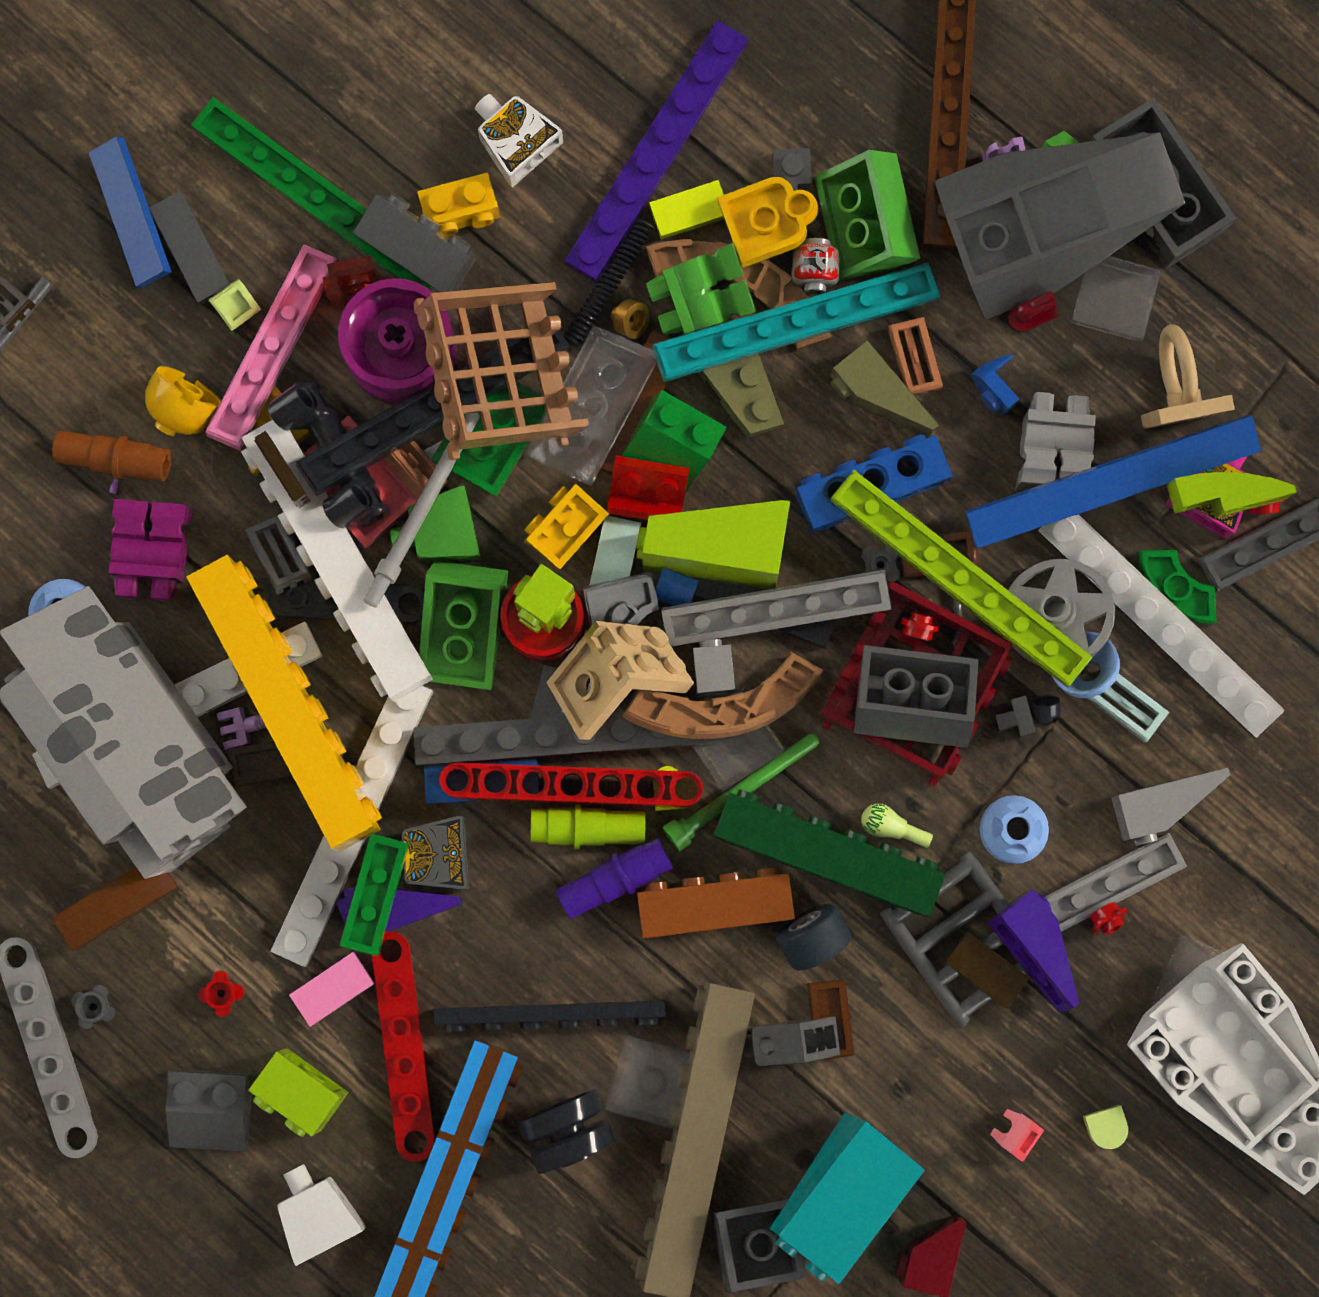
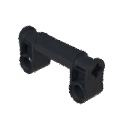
(306, 408)

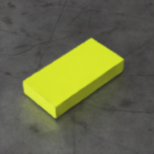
(687, 210)

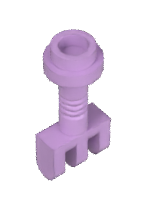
(242, 727)

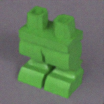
(692, 296)

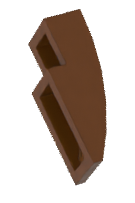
(111, 906)

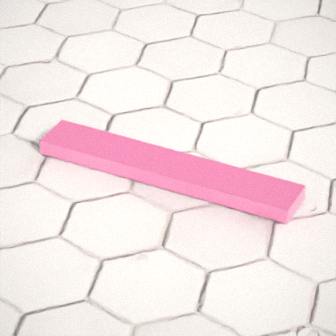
(270, 348)

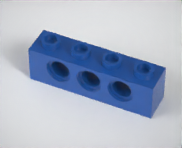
(923, 453)

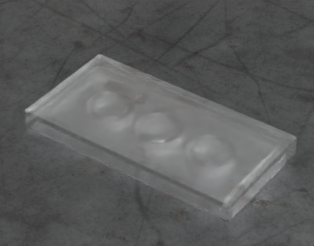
(608, 383)

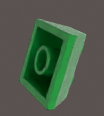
(674, 435)

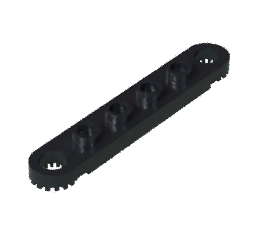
(308, 602)

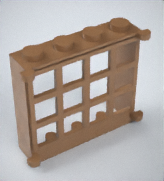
(546, 364)

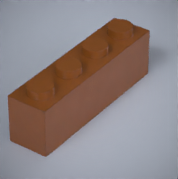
(715, 905)

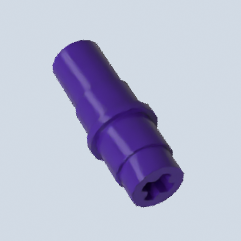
(614, 878)

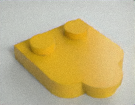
(767, 218)

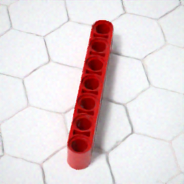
(553, 777)

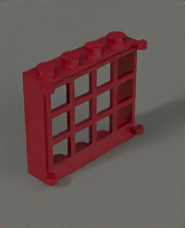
(876, 634)

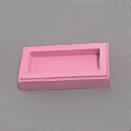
(332, 989)

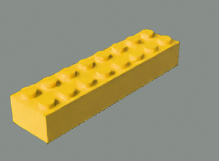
(284, 704)

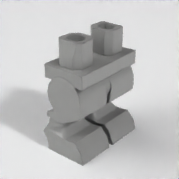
(1053, 435)

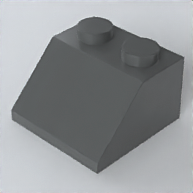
(208, 1109)

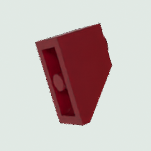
(932, 1258)

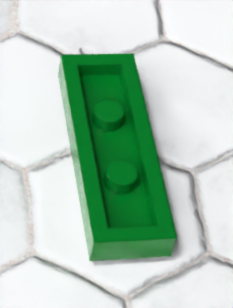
(374, 894)

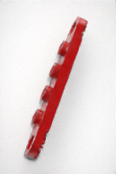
(404, 1048)

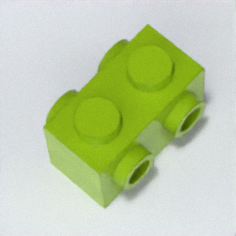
(543, 600)

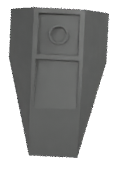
(1054, 213)

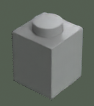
(713, 668)

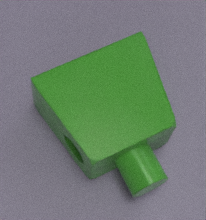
(446, 531)

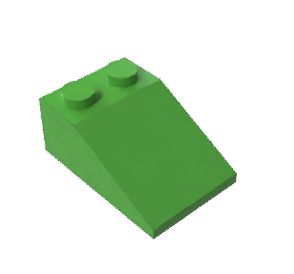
(462, 623)

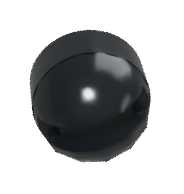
(1045, 709)

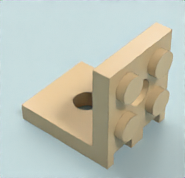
(616, 661)

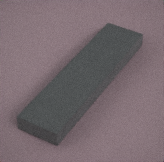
(1262, 546)

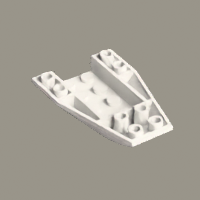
(1239, 1062)

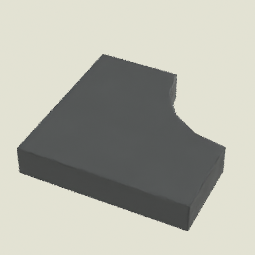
(619, 600)

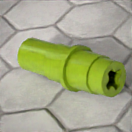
(586, 826)

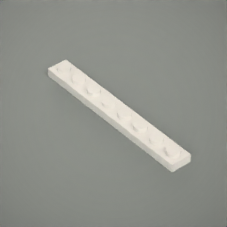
(1166, 624)
(221, 684)
(331, 867)

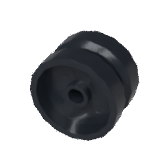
(569, 1136)

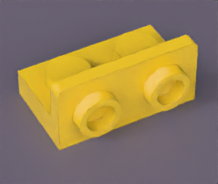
(461, 204)
(565, 526)

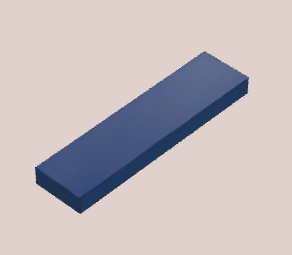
(130, 212)

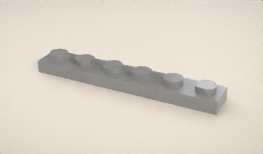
(776, 608)

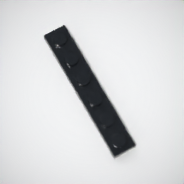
(533, 1015)

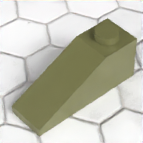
(876, 388)

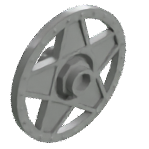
(1062, 603)

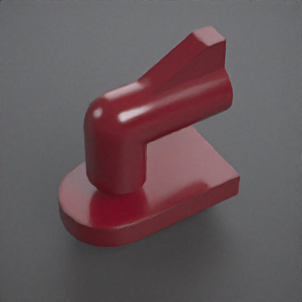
(1033, 313)

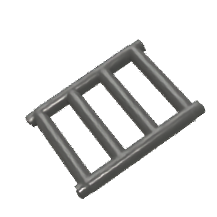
(916, 949)

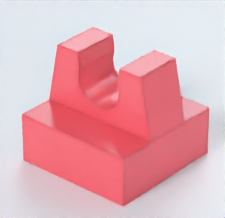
(1020, 1137)

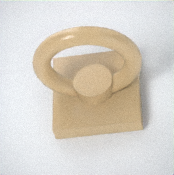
(1185, 403)

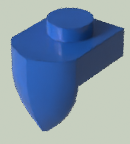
(994, 391)

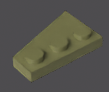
(745, 394)

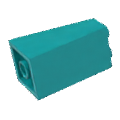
(844, 1198)

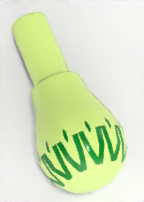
(883, 822)

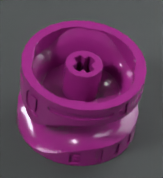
(371, 335)

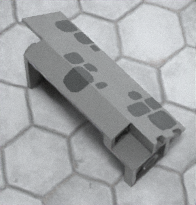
(117, 733)

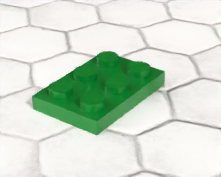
(491, 465)

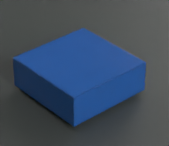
(675, 588)

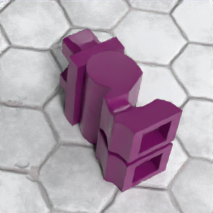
(145, 558)

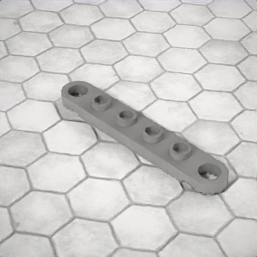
(47, 1048)

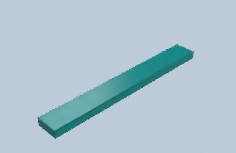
(795, 322)

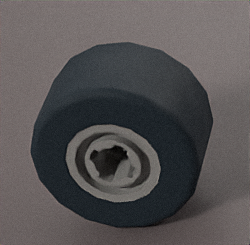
(813, 937)

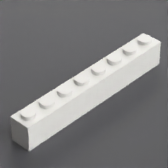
(341, 572)

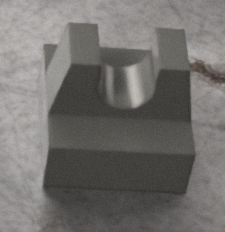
(1020, 718)

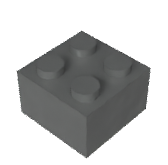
(749, 1248)

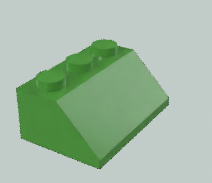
(867, 214)

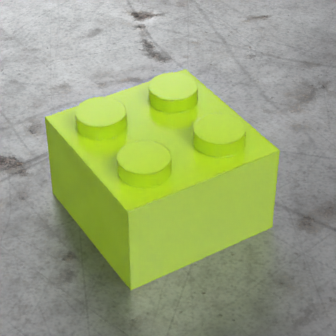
(297, 1093)

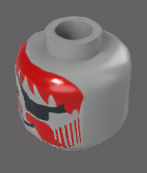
(815, 266)

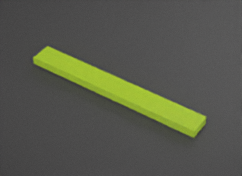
(961, 579)

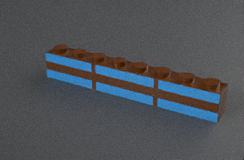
(450, 1172)

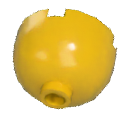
(178, 403)

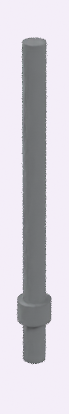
(388, 568)

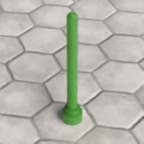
(683, 830)

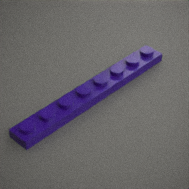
(656, 151)

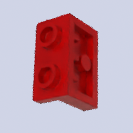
(646, 488)

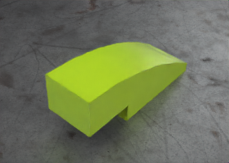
(1226, 492)

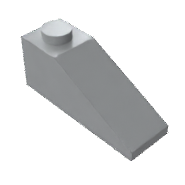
(1161, 806)

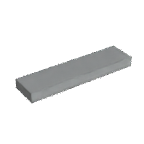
(1116, 881)

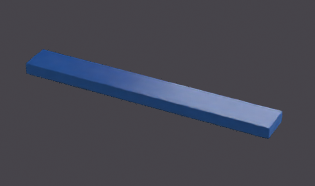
(1113, 481)

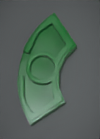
(1168, 576)

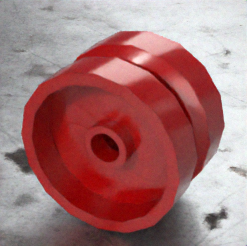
(541, 645)

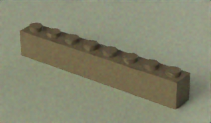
(696, 1141)

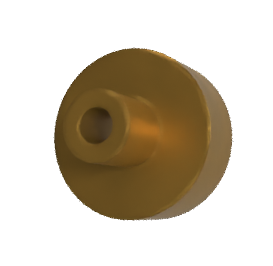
(631, 318)

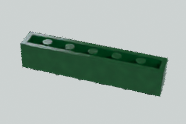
(829, 855)

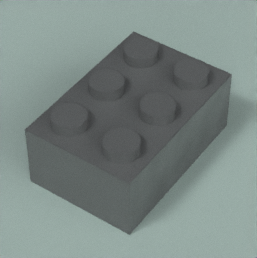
(916, 696)

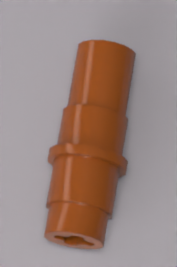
(112, 455)

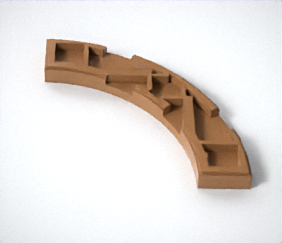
(729, 714)

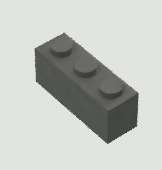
(416, 243)

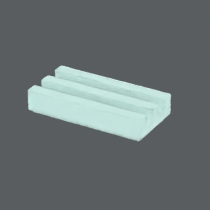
(1143, 735)

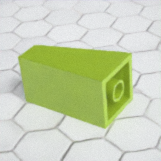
(718, 543)

